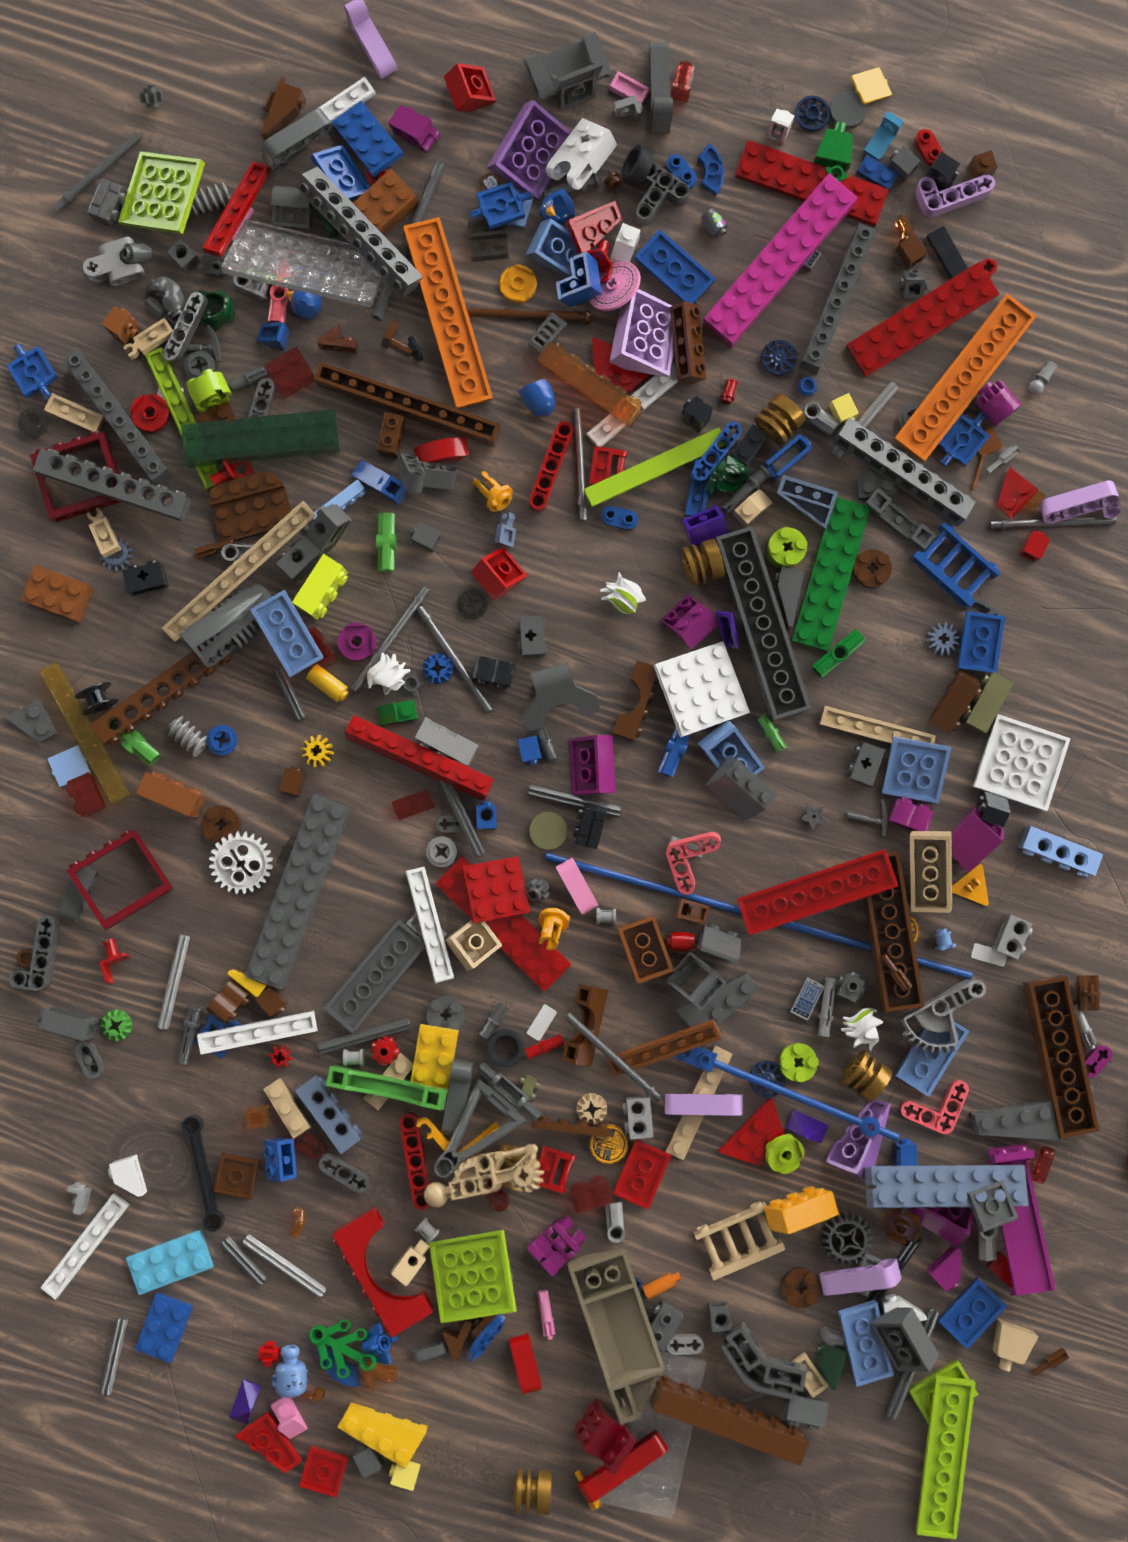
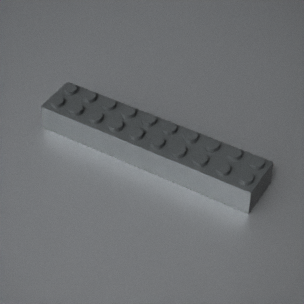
(762, 624)
(298, 891)

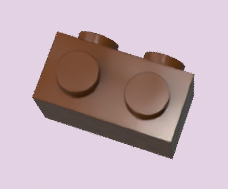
(121, 325)

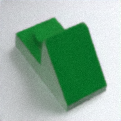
(397, 712)

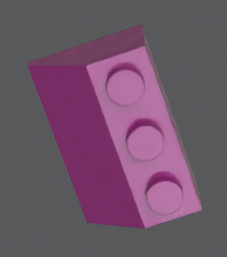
(592, 765)
(949, 1223)

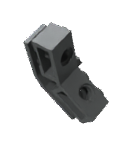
(318, 539)
(774, 1370)

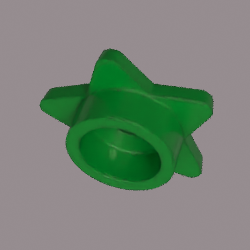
(838, 171)

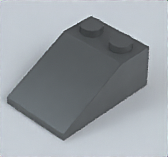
(718, 943)

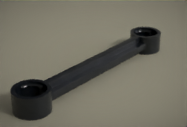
(203, 1173)

